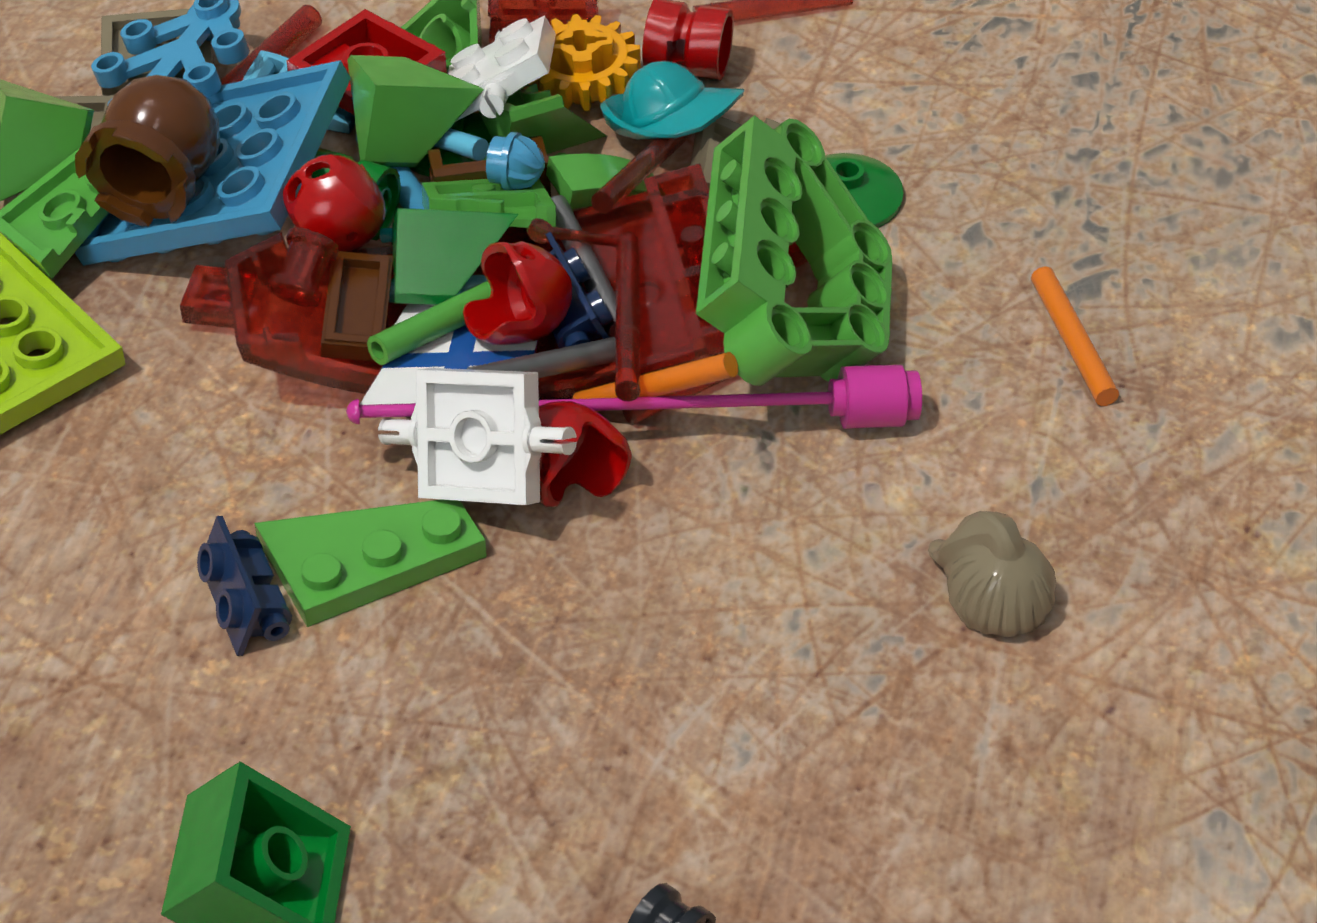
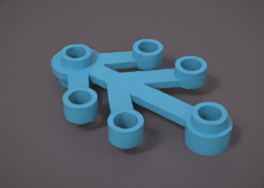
(205, 20)

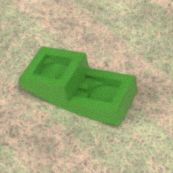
(584, 174)

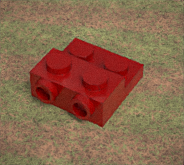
(367, 36)

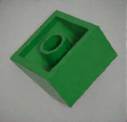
(255, 855)

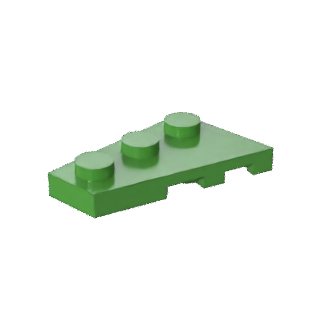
(52, 217)
(366, 554)

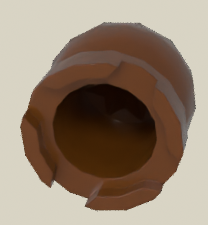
(150, 149)

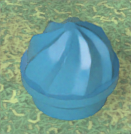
(514, 161)

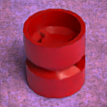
(689, 38)

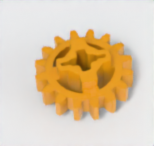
(590, 61)

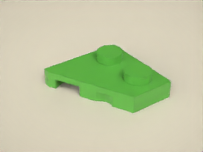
(484, 196)

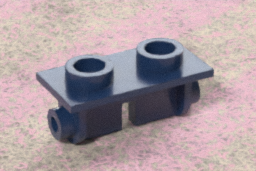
(587, 312)
(241, 586)

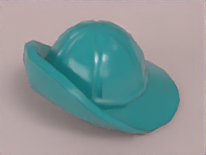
(666, 103)

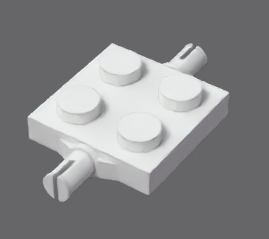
(501, 68)
(477, 435)

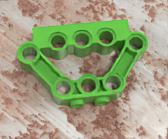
(762, 198)

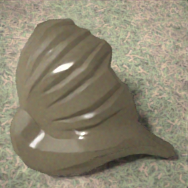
(995, 575)

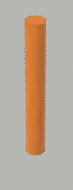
(1075, 336)
(674, 378)

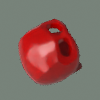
(338, 204)
(526, 296)
(599, 456)

